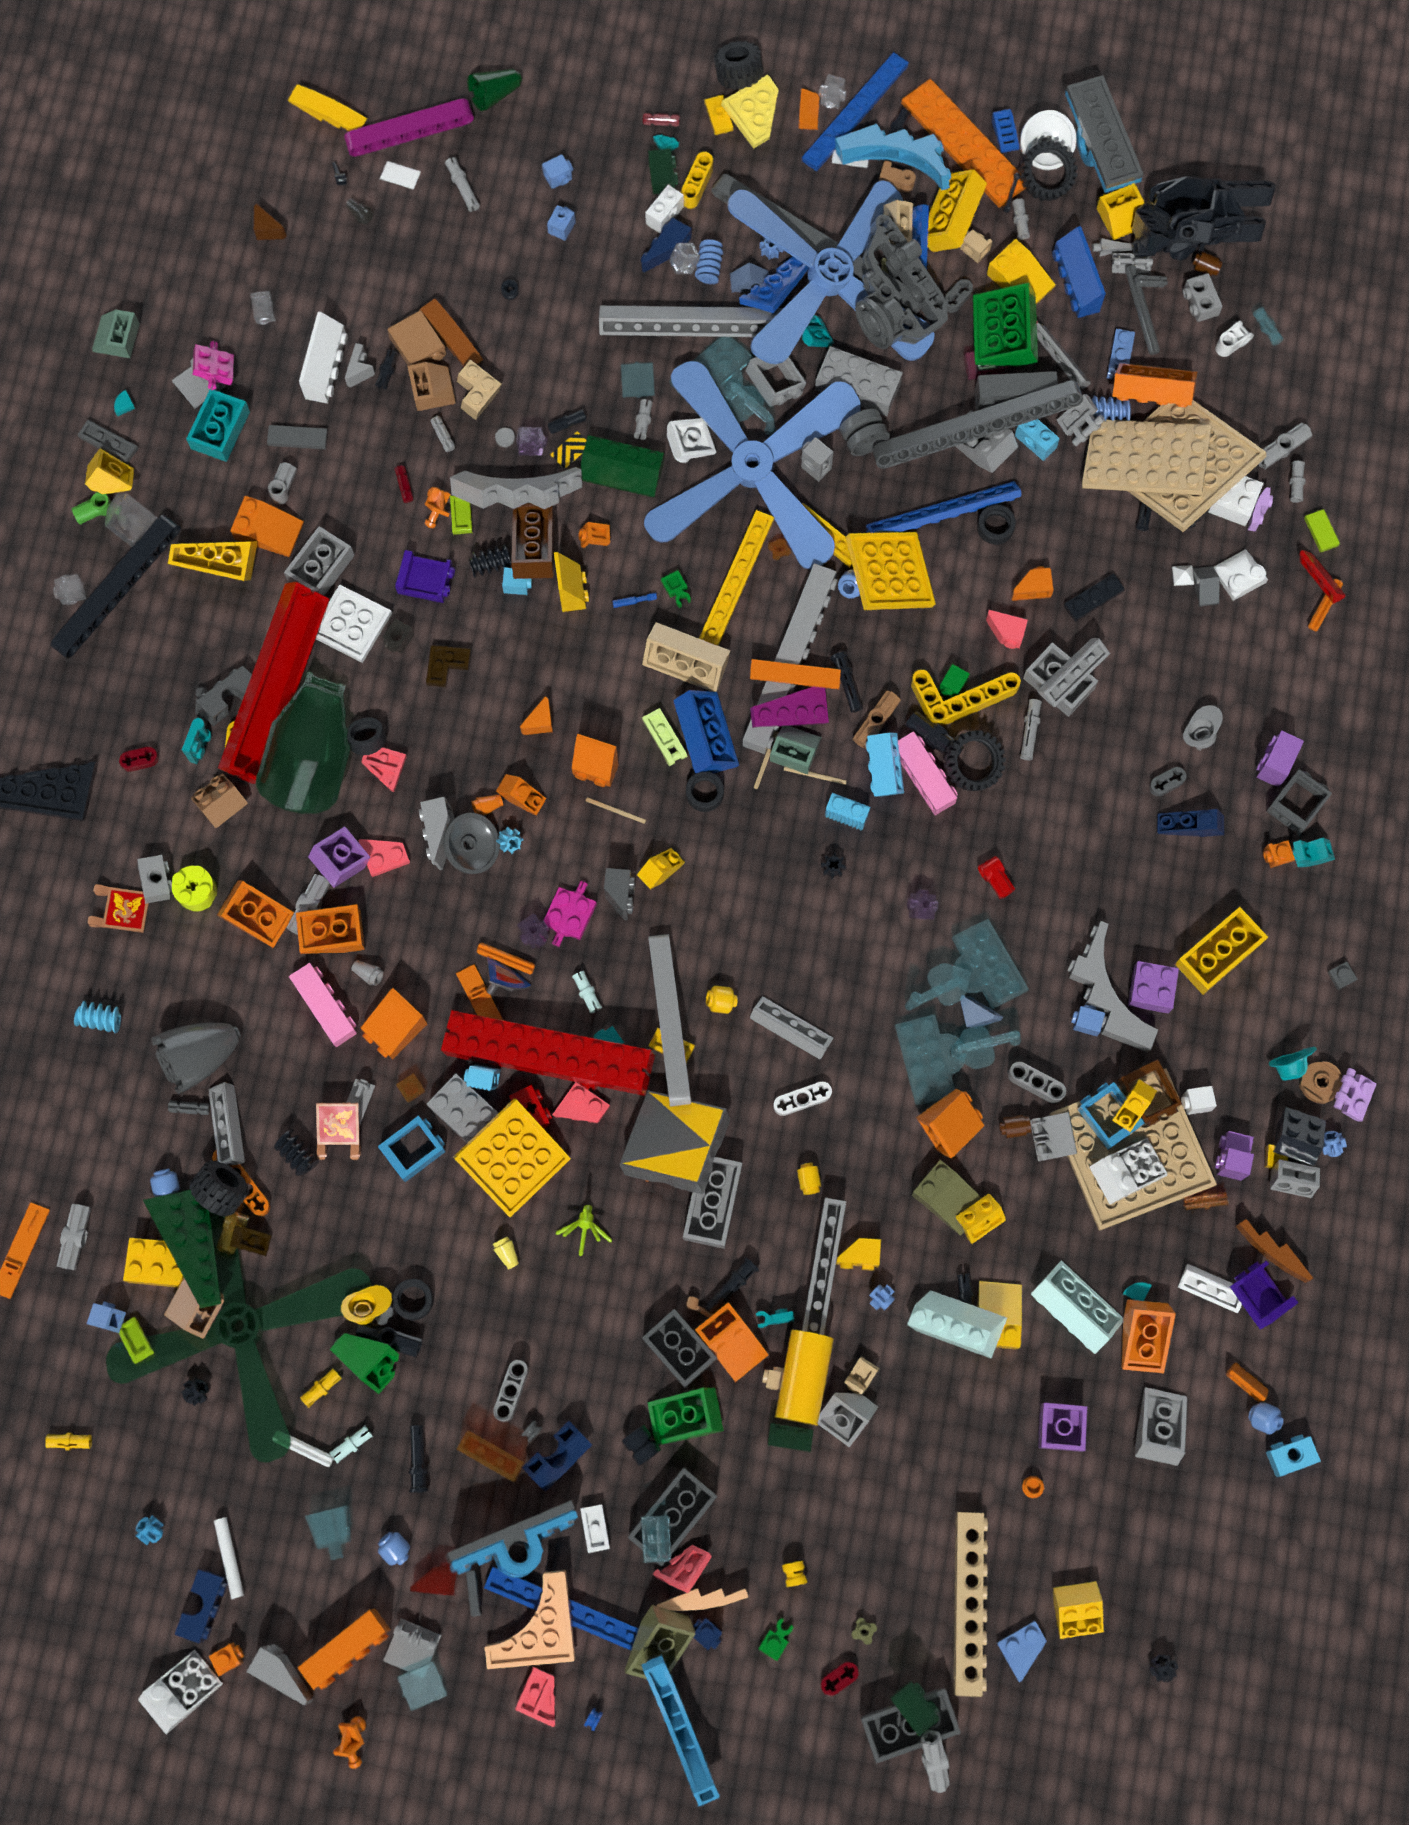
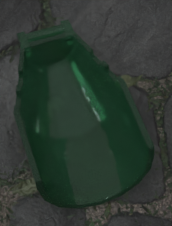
(306, 750)

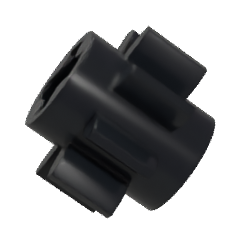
(833, 861)
(195, 1391)
(1163, 1668)

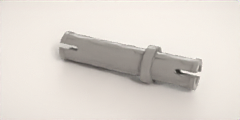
(458, 177)
(1032, 721)

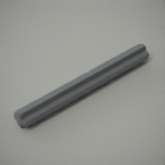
(1142, 310)

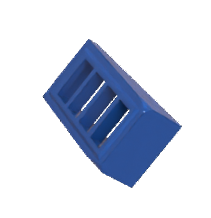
(1003, 119)

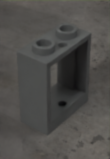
(1289, 818)

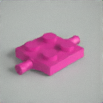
(213, 365)
(569, 913)

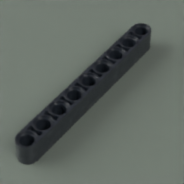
(115, 586)

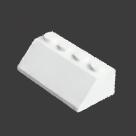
(322, 359)

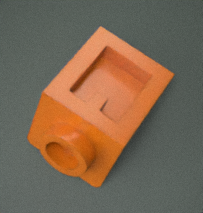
(594, 534)
(1278, 854)
(227, 1658)

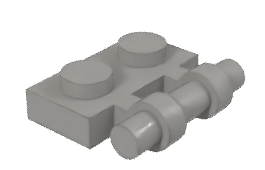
(1076, 416)

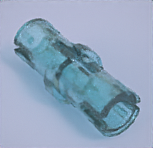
(1268, 325)

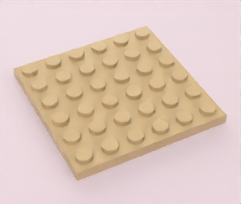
(1228, 461)
(1170, 1138)

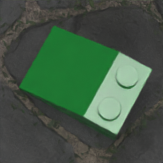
(685, 1416)

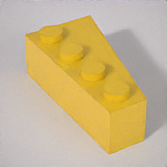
(221, 558)

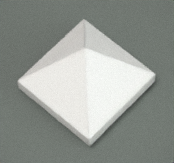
(1182, 575)

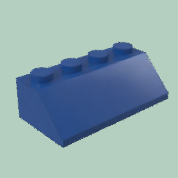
(1079, 273)
(705, 731)

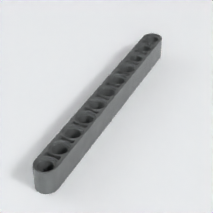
(977, 424)

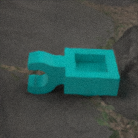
(780, 1316)

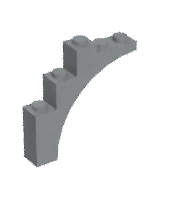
(540, 491)
(1120, 1022)

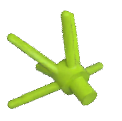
(585, 1222)

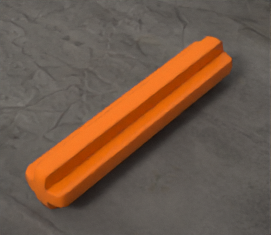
(1322, 610)
(506, 958)

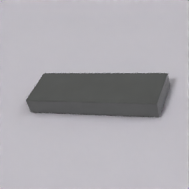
(297, 437)
(107, 441)

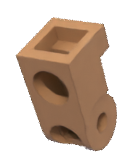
(901, 180)

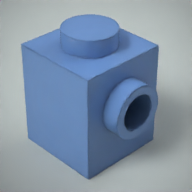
(557, 171)
(561, 222)
(1088, 1020)
(106, 1317)

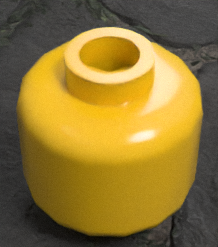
(721, 999)

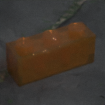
(491, 1456)

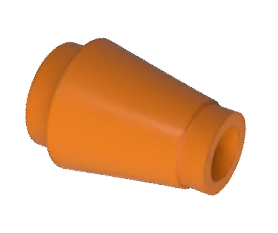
(486, 804)

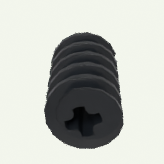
(489, 560)
(294, 1154)

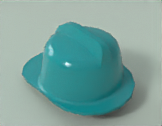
(1292, 1065)

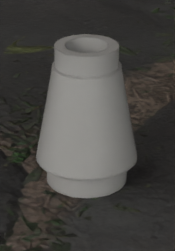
(369, 973)

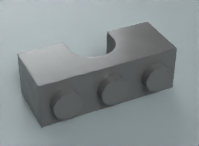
(212, 704)

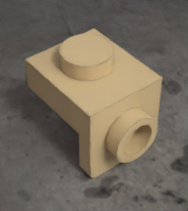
(861, 1376)

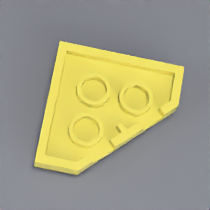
(753, 110)

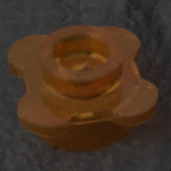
(779, 543)

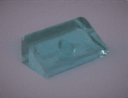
(655, 1539)

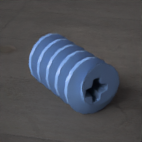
(709, 262)
(1112, 409)

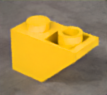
(660, 868)
(1134, 1105)
(861, 1253)

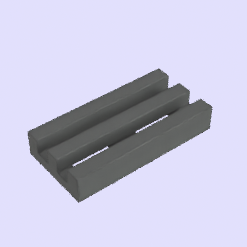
(473, 1592)

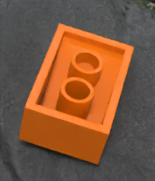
(267, 525)
(594, 761)
(255, 913)
(330, 930)
(1146, 1335)

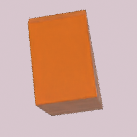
(539, 720)

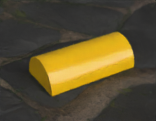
(804, 1377)

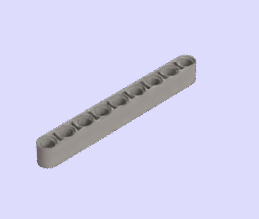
(669, 1020)

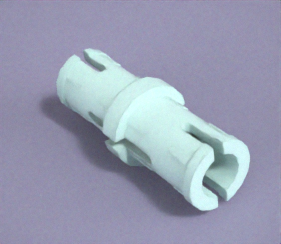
(587, 992)
(351, 1444)

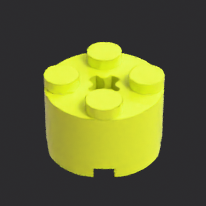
(205, 888)

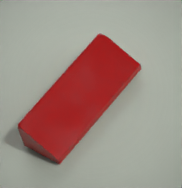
(1321, 576)

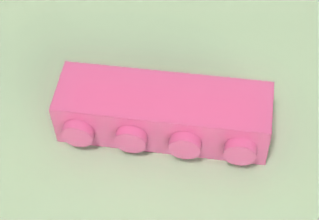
(925, 774)
(322, 1004)

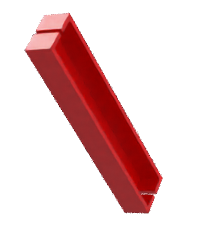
(274, 677)
(548, 1052)

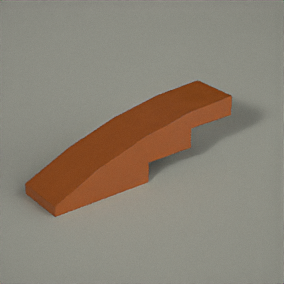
(450, 333)
(1280, 1256)

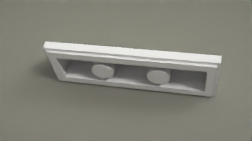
(1209, 1287)

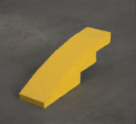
(326, 108)

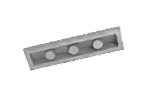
(1061, 357)
(1073, 671)
(791, 1027)
(226, 1124)

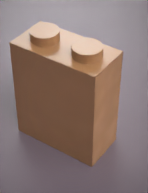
(416, 340)

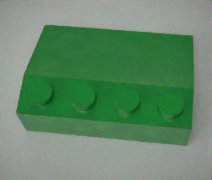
(1005, 326)

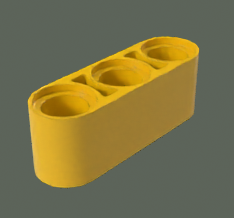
(701, 173)

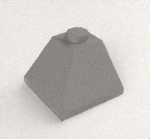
(846, 1416)

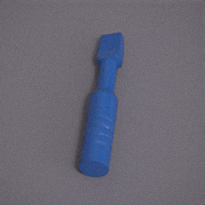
(633, 600)

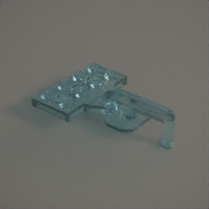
(724, 362)
(980, 968)
(929, 1057)

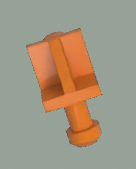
(436, 502)
(351, 1741)

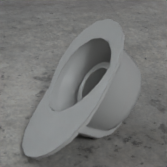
(1203, 727)

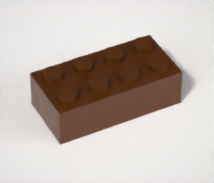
(532, 542)

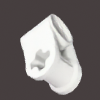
(1235, 337)

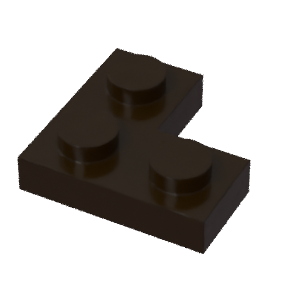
(443, 659)

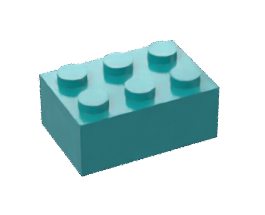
(218, 425)

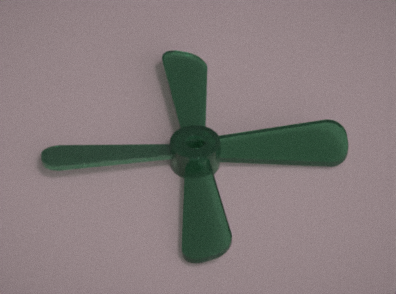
(264, 1420)

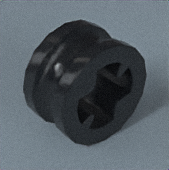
(505, 286)

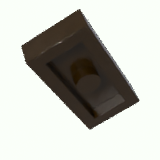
(250, 1240)

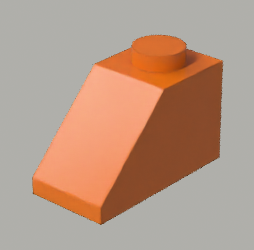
(1034, 585)

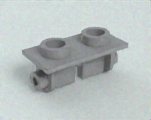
(1122, 260)
(361, 1093)

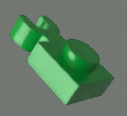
(676, 586)
(774, 1643)

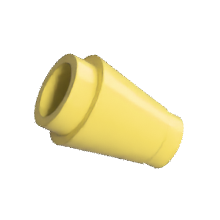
(506, 1252)

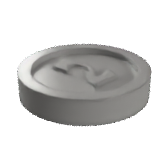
(505, 437)

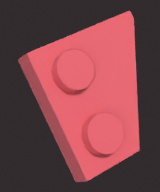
(384, 855)
(538, 1697)

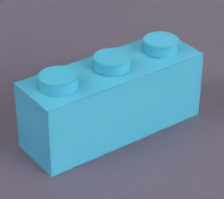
(885, 764)

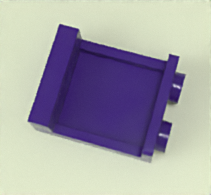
(424, 578)
(1261, 1295)

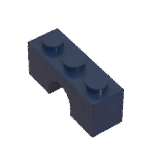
(549, 1469)
(210, 1588)

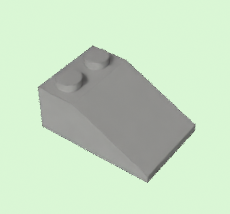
(1161, 1427)
(277, 1671)

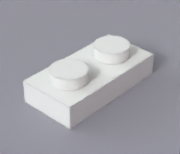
(595, 1528)

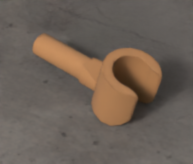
(692, 1304)

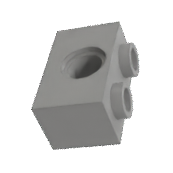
(816, 459)
(154, 867)

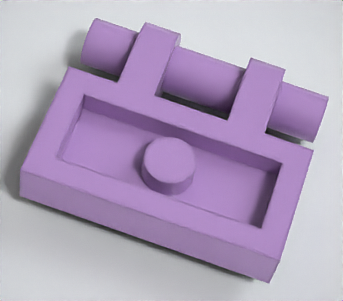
(1359, 1095)

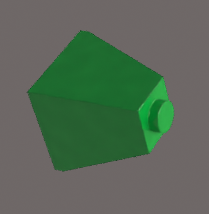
(367, 1359)

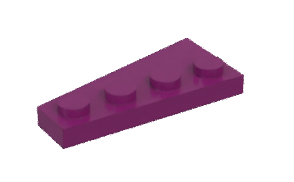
(799, 708)

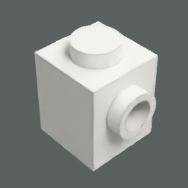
(1198, 1100)

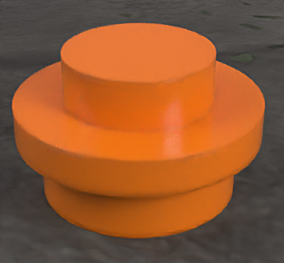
(1032, 1487)

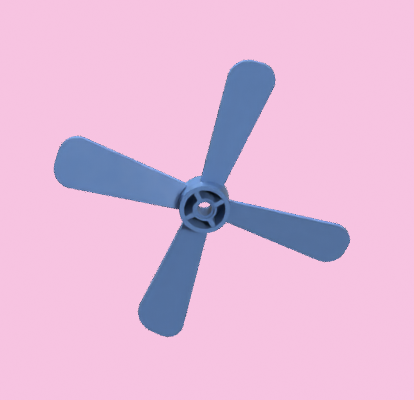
(828, 272)
(820, 417)

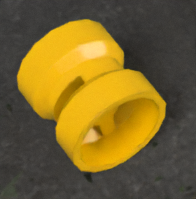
(797, 1578)

